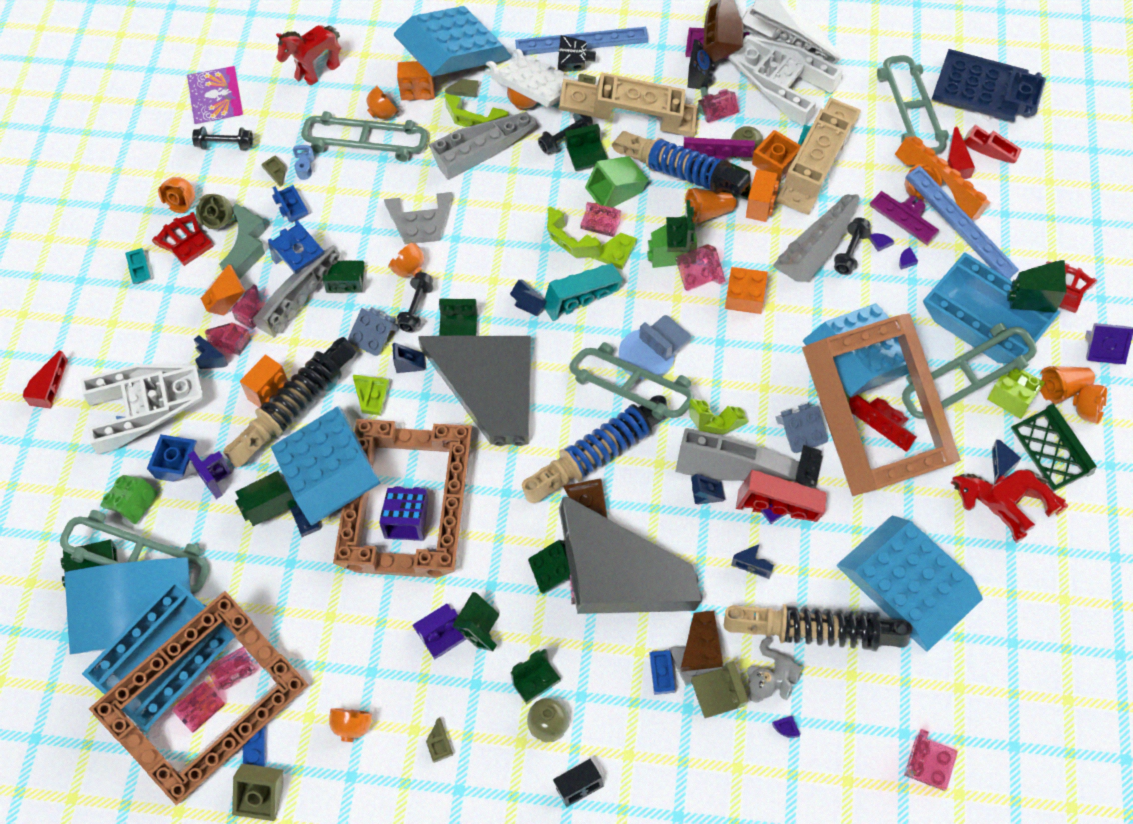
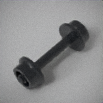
(244, 138)
(548, 142)
(845, 262)
(408, 320)

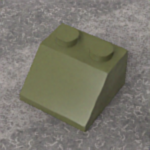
(257, 792)

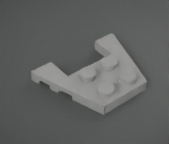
(423, 224)

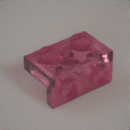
(719, 105)
(601, 219)
(230, 669)
(198, 706)

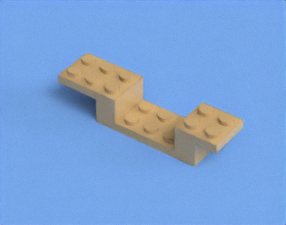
(633, 96)
(817, 155)

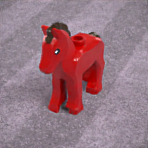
(308, 48)
(1005, 494)

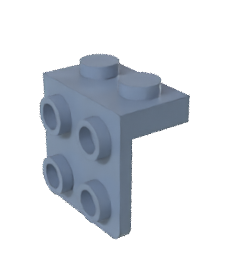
(371, 330)
(664, 336)
(803, 427)

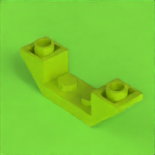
(467, 119)
(584, 248)
(726, 421)

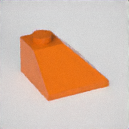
(223, 292)

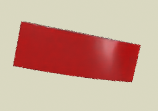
(992, 144)

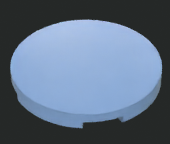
(641, 355)

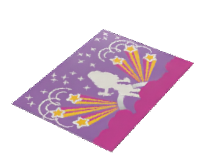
(214, 94)

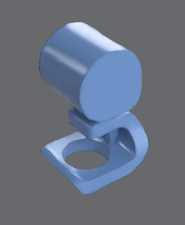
(303, 166)

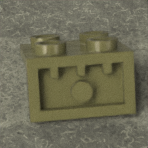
(720, 691)

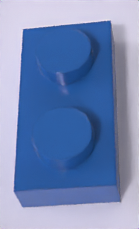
(662, 672)
(255, 749)

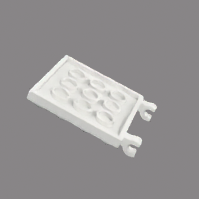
(530, 78)

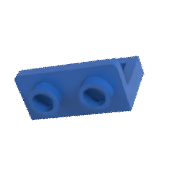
(290, 203)

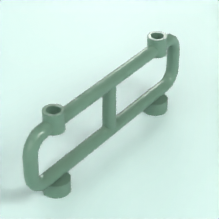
(885, 73)
(402, 152)
(999, 334)
(605, 353)
(96, 521)

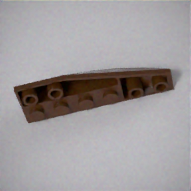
(722, 29)

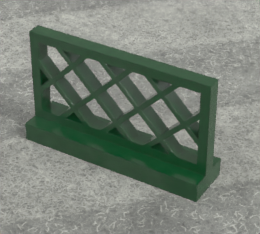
(1069, 441)

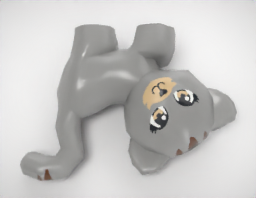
(764, 683)

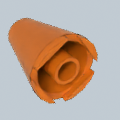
(709, 204)
(1064, 382)

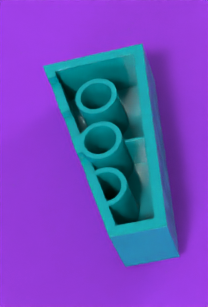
(581, 289)

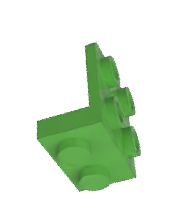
(129, 497)

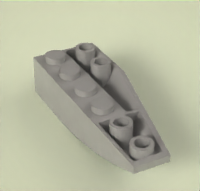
(478, 143)
(817, 243)
(293, 294)
(729, 458)

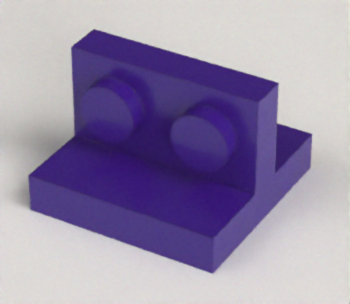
(1109, 343)
(211, 470)
(437, 631)

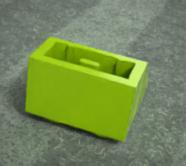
(1016, 391)

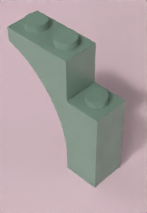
(247, 247)

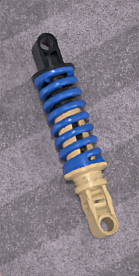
(683, 163)
(593, 448)

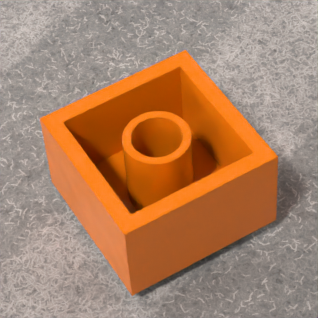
(414, 81)
(775, 154)
(762, 195)
(746, 290)
(263, 380)

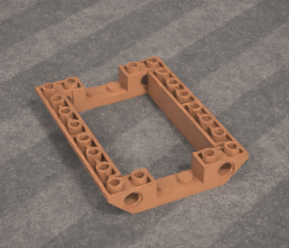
(840, 418)
(366, 559)
(181, 783)

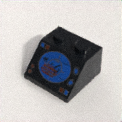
(700, 67)

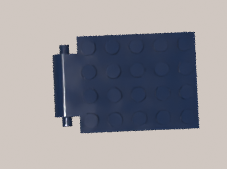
(988, 86)

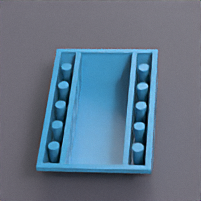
(449, 41)
(974, 300)
(866, 366)
(325, 465)
(912, 580)
(143, 636)

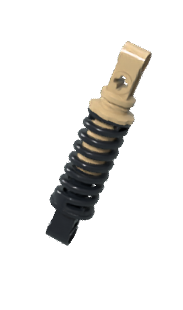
(288, 400)
(800, 624)

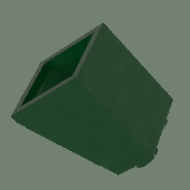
(1039, 288)

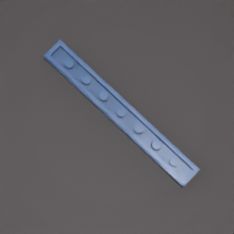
(594, 40)
(961, 223)

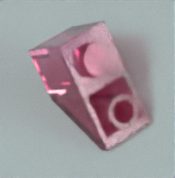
(248, 307)
(229, 337)

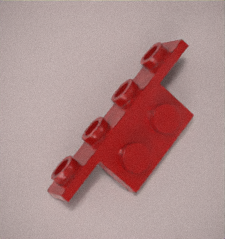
(884, 420)

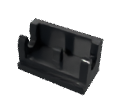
(809, 467)
(578, 782)

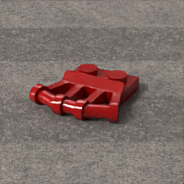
(188, 248)
(1074, 295)

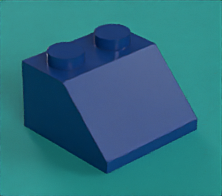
(170, 457)

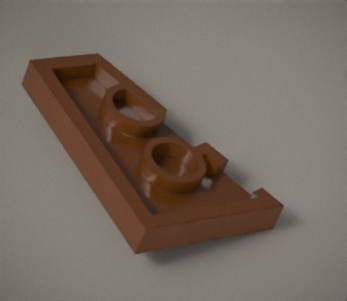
(588, 494)
(703, 643)

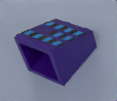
(404, 513)

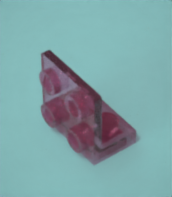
(700, 267)
(930, 762)

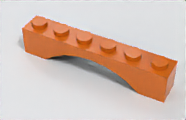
(971, 201)

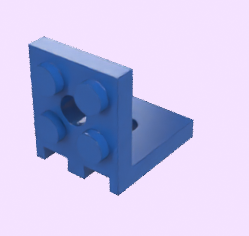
(285, 247)

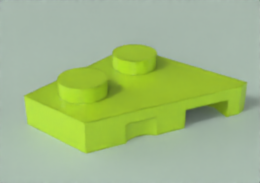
(617, 250)
(371, 393)

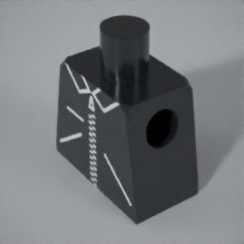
(573, 54)

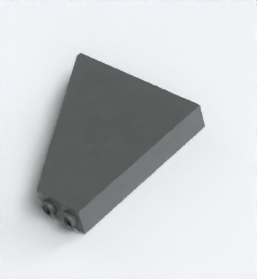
(488, 380)
(621, 570)

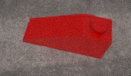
(958, 155)
(45, 383)

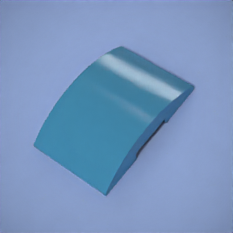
(109, 597)

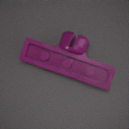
(720, 147)
(906, 215)

